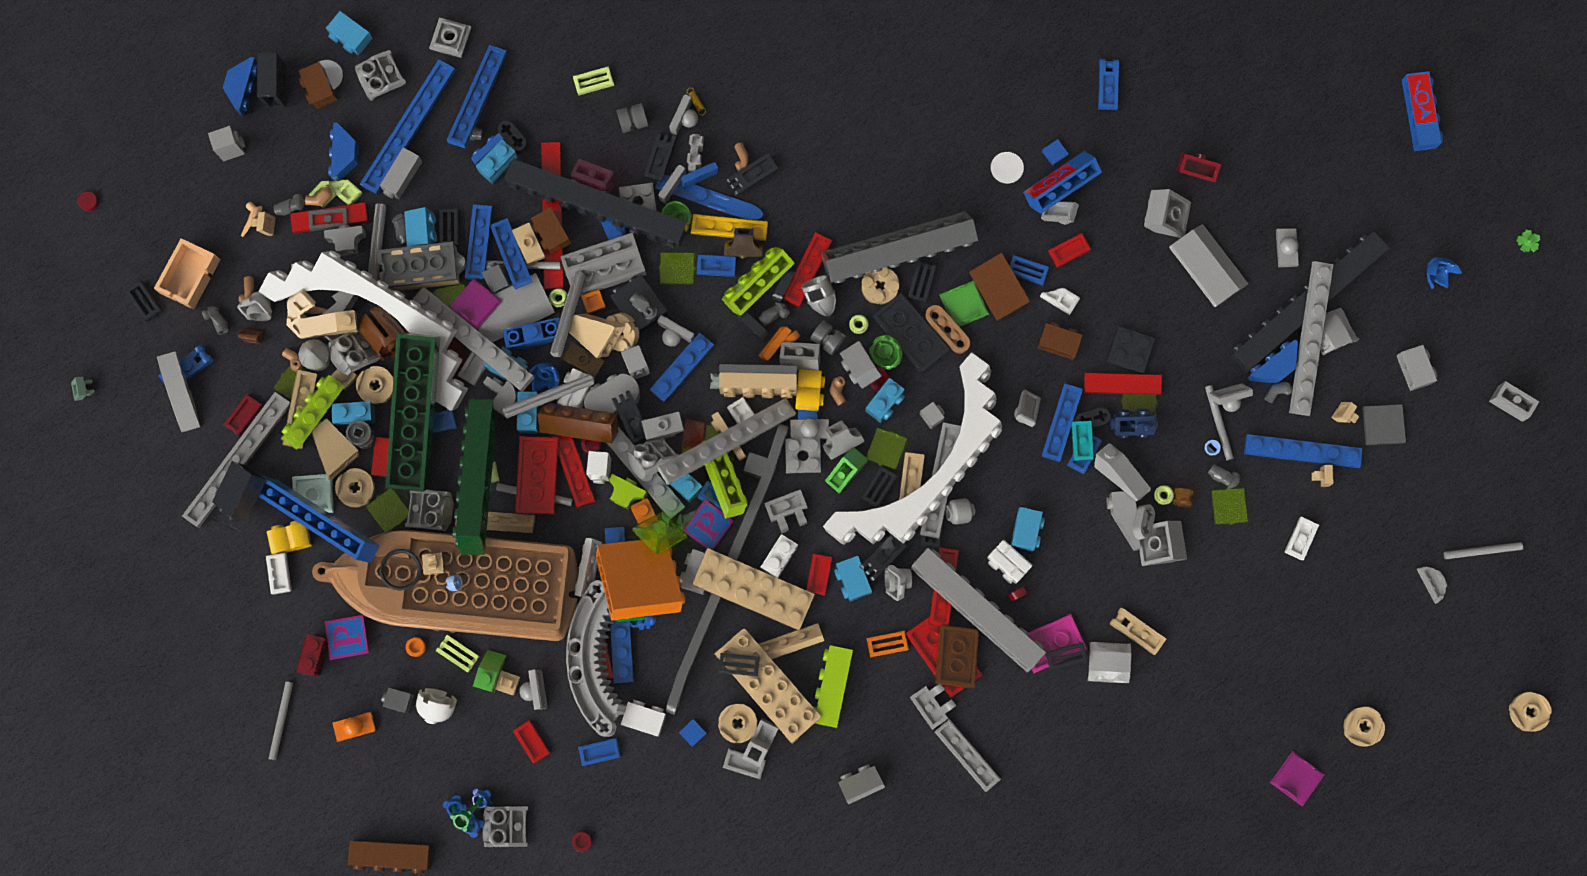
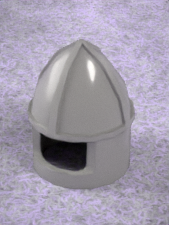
(820, 295)
(314, 355)

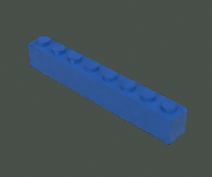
(318, 520)

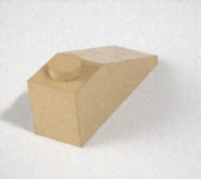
(329, 324)

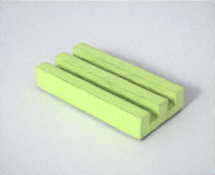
(592, 81)
(444, 644)

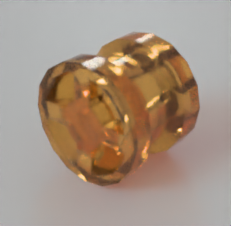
(1183, 497)

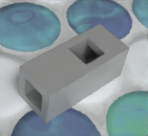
(400, 173)

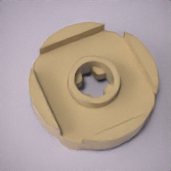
(877, 295)
(631, 333)
(371, 375)
(348, 479)
(1519, 708)
(1374, 722)
(739, 734)

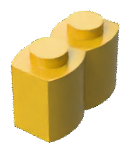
(809, 390)
(288, 538)

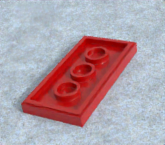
(537, 475)
(925, 640)

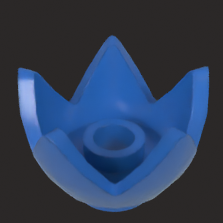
(1439, 270)
(545, 376)

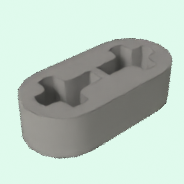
(1143, 522)

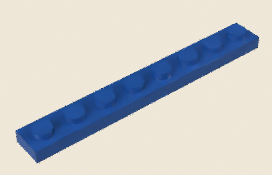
(408, 125)
(620, 631)

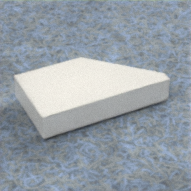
(1061, 299)

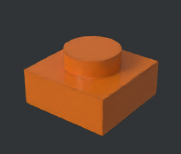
(593, 302)
(642, 511)

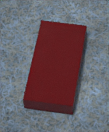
(243, 415)

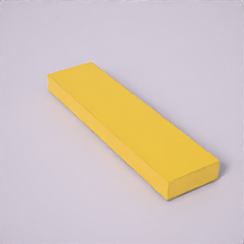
(726, 226)

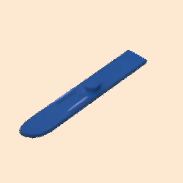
(715, 201)

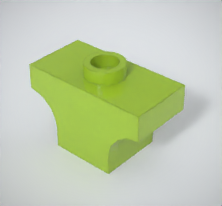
(626, 491)

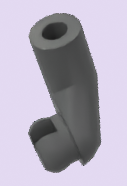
(1279, 388)

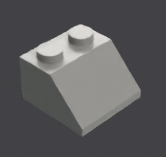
(1167, 213)
(1164, 544)
(860, 784)

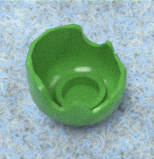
(677, 210)

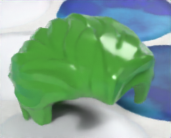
(886, 352)

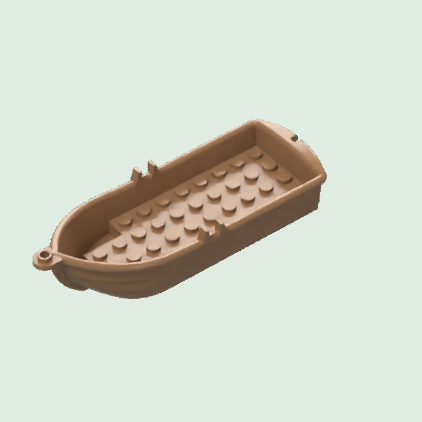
(507, 592)

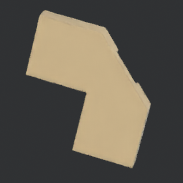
(296, 307)

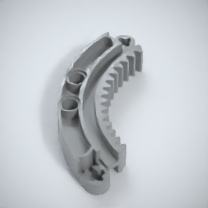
(592, 690)

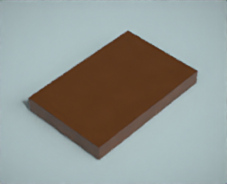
(999, 287)
(957, 656)

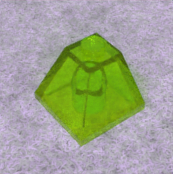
(659, 532)

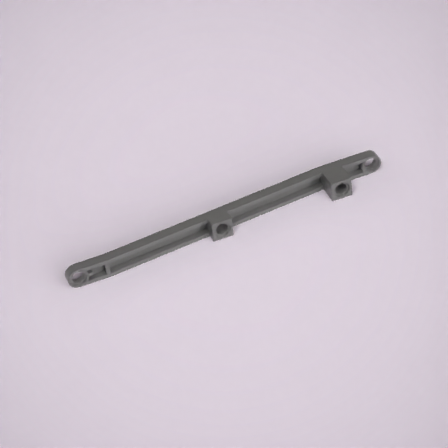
(757, 467)

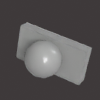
(683, 116)
(1061, 212)
(1287, 247)
(674, 332)
(1231, 396)
(1027, 408)
(809, 428)
(535, 690)

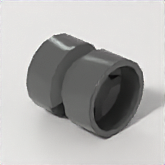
(632, 118)
(827, 337)
(360, 434)

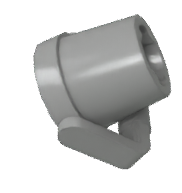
(258, 309)
(897, 579)

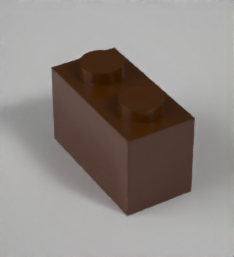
(317, 85)
(550, 230)
(1060, 341)

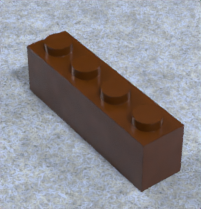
(578, 422)
(389, 855)

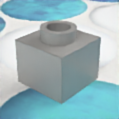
(932, 415)

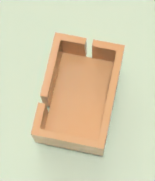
(187, 273)

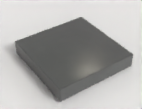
(1384, 424)

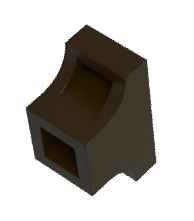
(743, 244)
(583, 360)

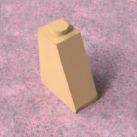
(596, 333)
(333, 448)

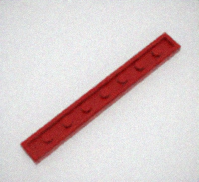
(552, 163)

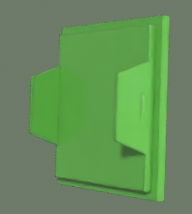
(964, 304)

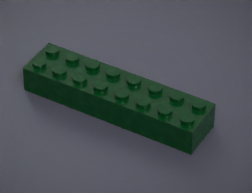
(412, 412)
(475, 477)

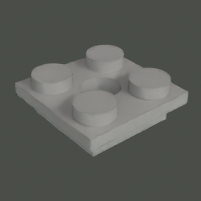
(455, 46)
(641, 191)
(809, 445)

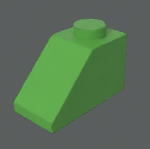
(846, 470)
(489, 671)

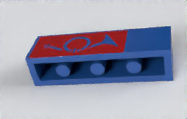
(1422, 111)
(1062, 182)

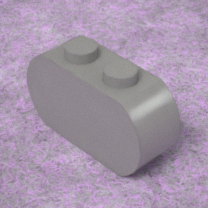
(601, 395)

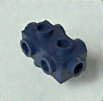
(1139, 423)

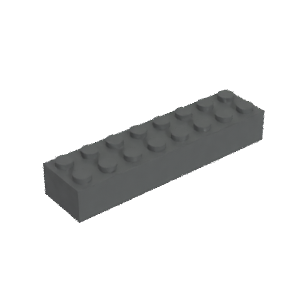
(899, 246)

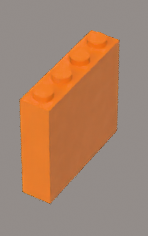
(638, 580)

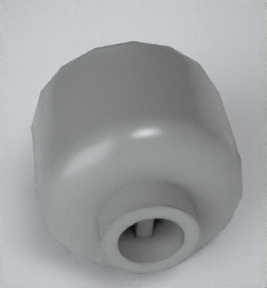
(959, 511)

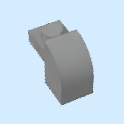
(506, 394)
(760, 742)

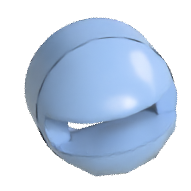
(1209, 450)
(454, 583)

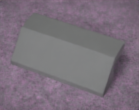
(605, 263)
(1208, 265)
(517, 309)

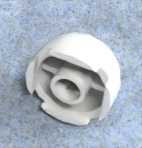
(434, 705)

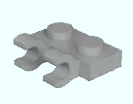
(694, 158)
(786, 506)
(929, 707)

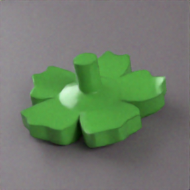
(1528, 241)

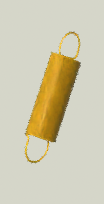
(696, 101)

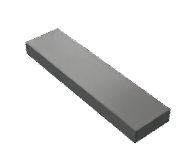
(967, 755)

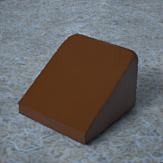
(251, 335)

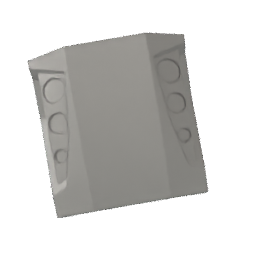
(379, 75)
(1336, 331)
(351, 352)
(649, 456)
(430, 510)
(1109, 662)
(504, 826)

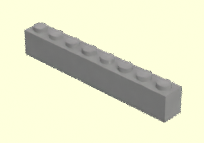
(978, 610)

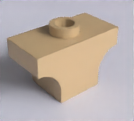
(528, 244)

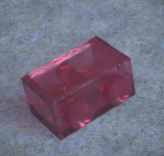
(593, 176)

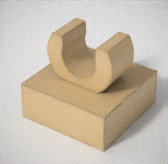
(265, 223)
(1345, 413)
(1325, 475)
(433, 563)
(507, 683)

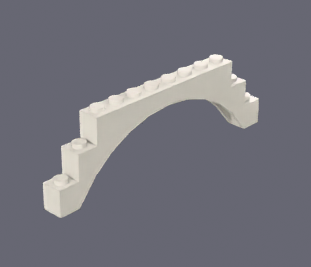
(336, 274)
(908, 513)

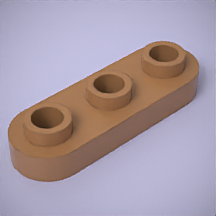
(944, 321)

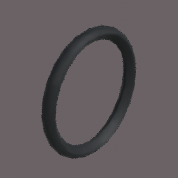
(401, 587)

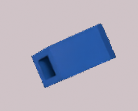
(240, 84)
(343, 153)
(531, 334)
(1276, 365)

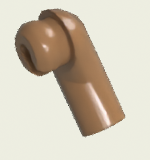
(743, 155)
(320, 199)
(248, 288)
(294, 359)
(836, 389)

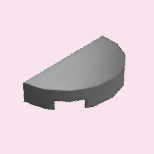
(1434, 582)

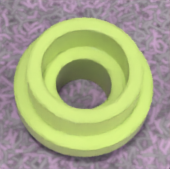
(558, 292)
(858, 318)
(1170, 495)

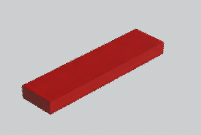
(355, 215)
(807, 269)
(1122, 383)
(574, 471)
(940, 607)

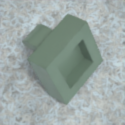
(79, 388)

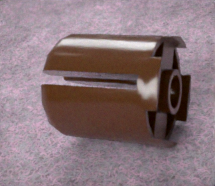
(383, 346)

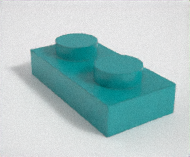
(1082, 440)

